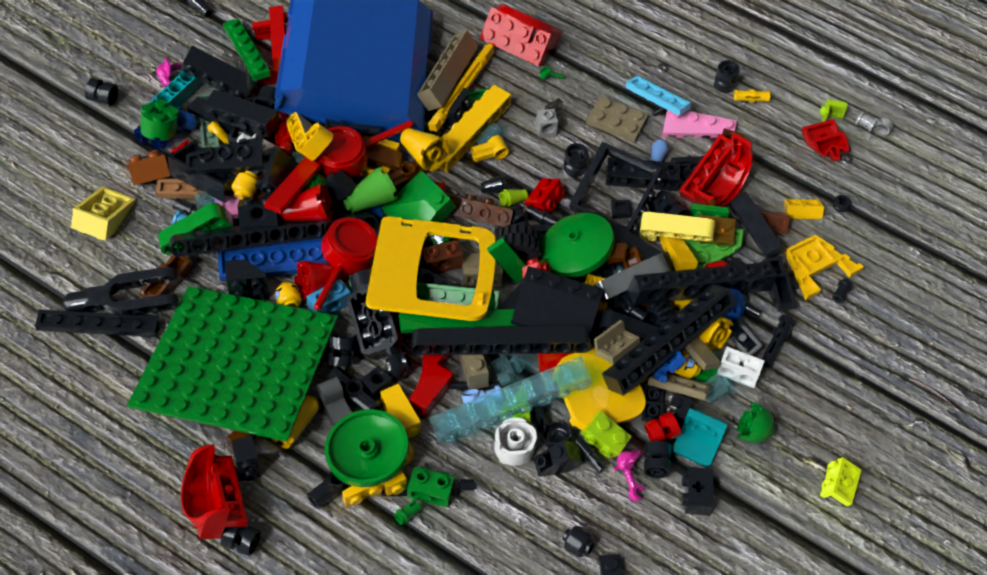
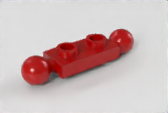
(282, 134)

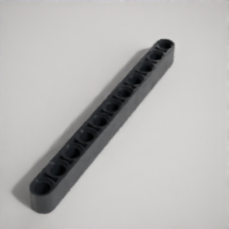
(264, 239)

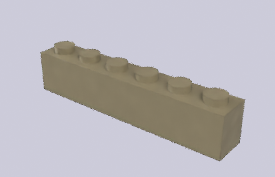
(447, 71)

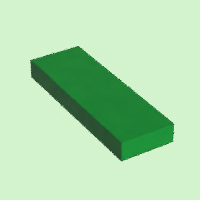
(507, 258)

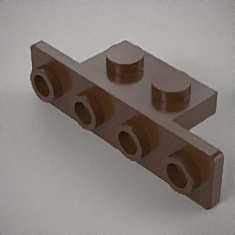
(481, 210)

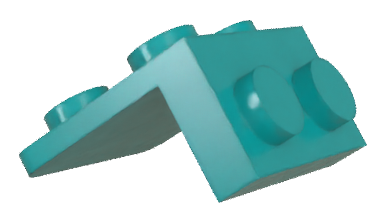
(699, 438)

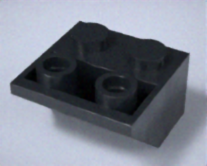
(246, 280)

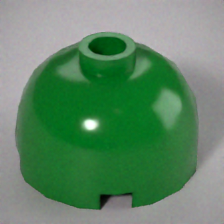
(756, 424)

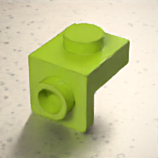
(833, 109)

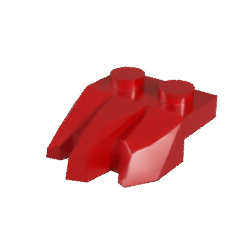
(826, 139)

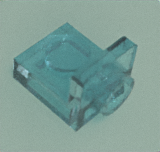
(719, 388)

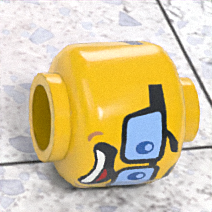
(288, 294)
(689, 368)

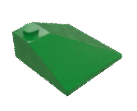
(420, 201)

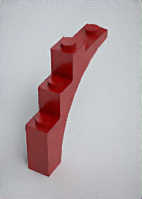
(432, 383)

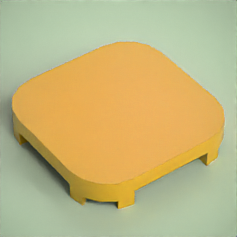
(586, 403)

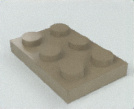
(617, 119)

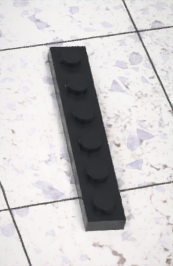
(97, 323)

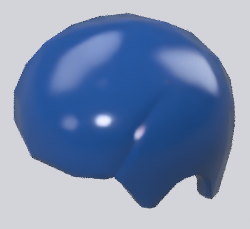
(186, 120)

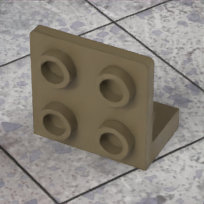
(471, 269)

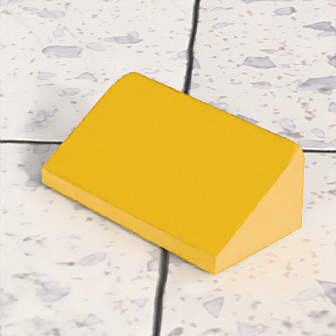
(804, 208)

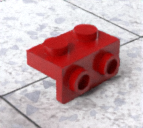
(546, 194)

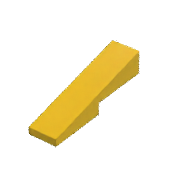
(679, 253)

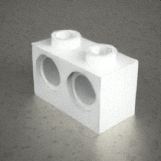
(740, 367)

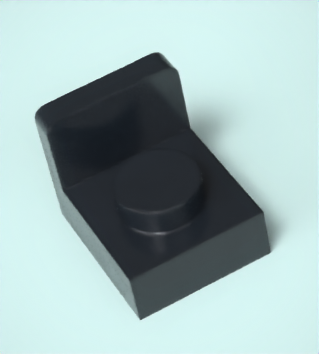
(682, 406)

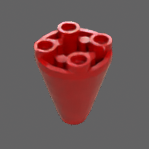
(314, 276)

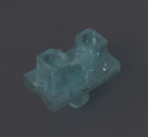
(505, 368)

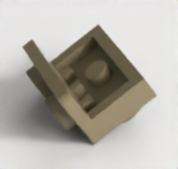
(615, 342)

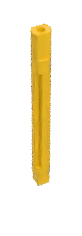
(467, 79)

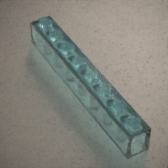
(511, 400)

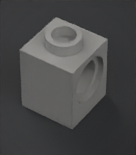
(546, 123)

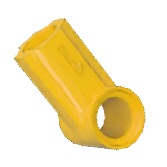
(493, 148)

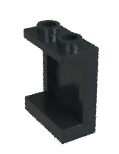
(277, 169)

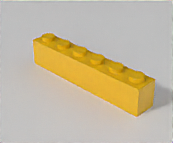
(473, 122)

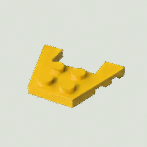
(813, 257)

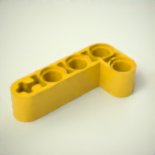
(308, 139)

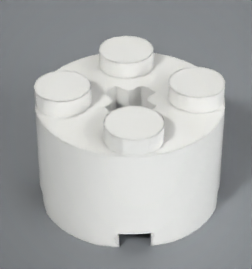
(515, 441)

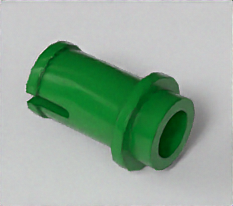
(403, 515)

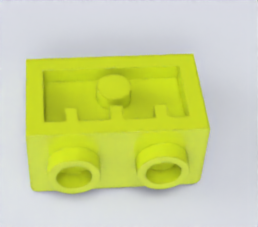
(841, 481)

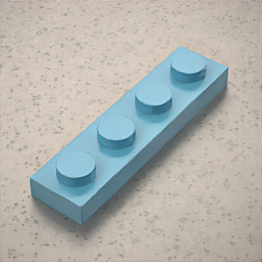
(658, 95)

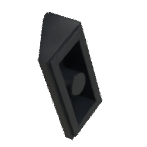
(744, 338)

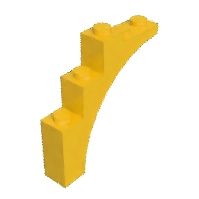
(396, 404)

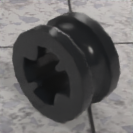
(841, 208)

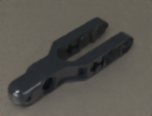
(98, 298)

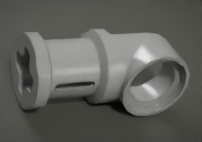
(874, 123)

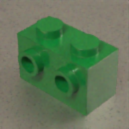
(430, 486)

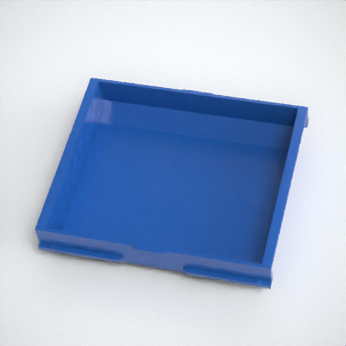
(355, 62)

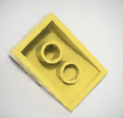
(101, 213)

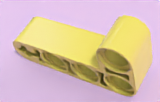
(676, 227)

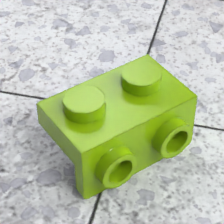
(605, 435)

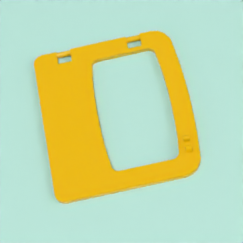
(397, 263)

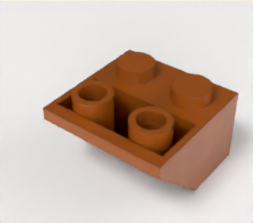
(148, 167)

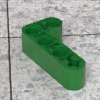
(206, 218)

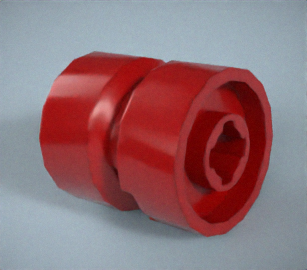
(655, 429)

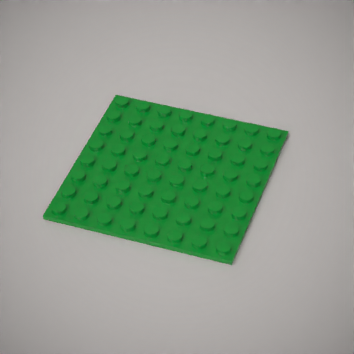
(234, 363)

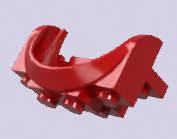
(214, 503)

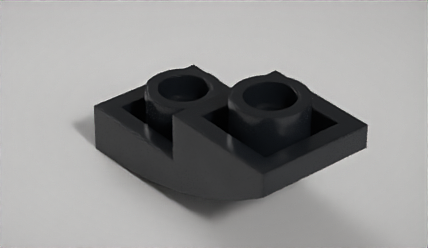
(653, 404)

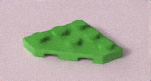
(709, 252)

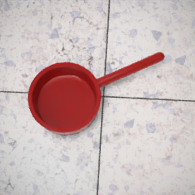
(349, 150)
(348, 248)

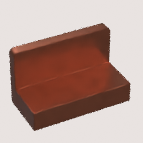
(777, 221)

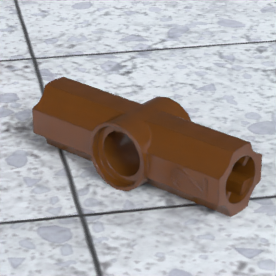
(405, 173)

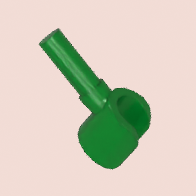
(546, 72)

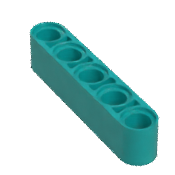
(179, 90)

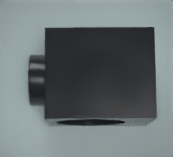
(377, 374)

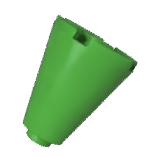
(371, 192)

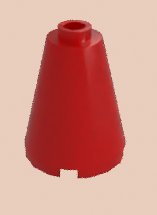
(310, 206)

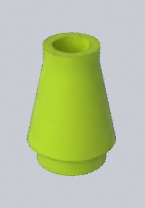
(511, 197)

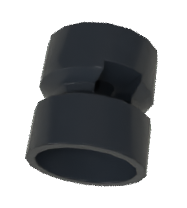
(726, 76)
(103, 91)
(575, 159)
(673, 206)
(341, 343)
(657, 459)
(241, 538)

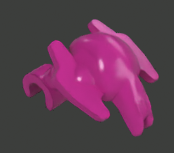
(165, 70)
(625, 462)

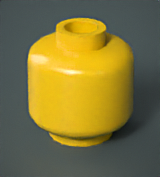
(244, 185)

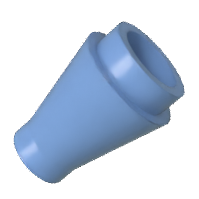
(659, 150)

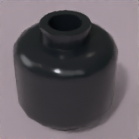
(578, 541)

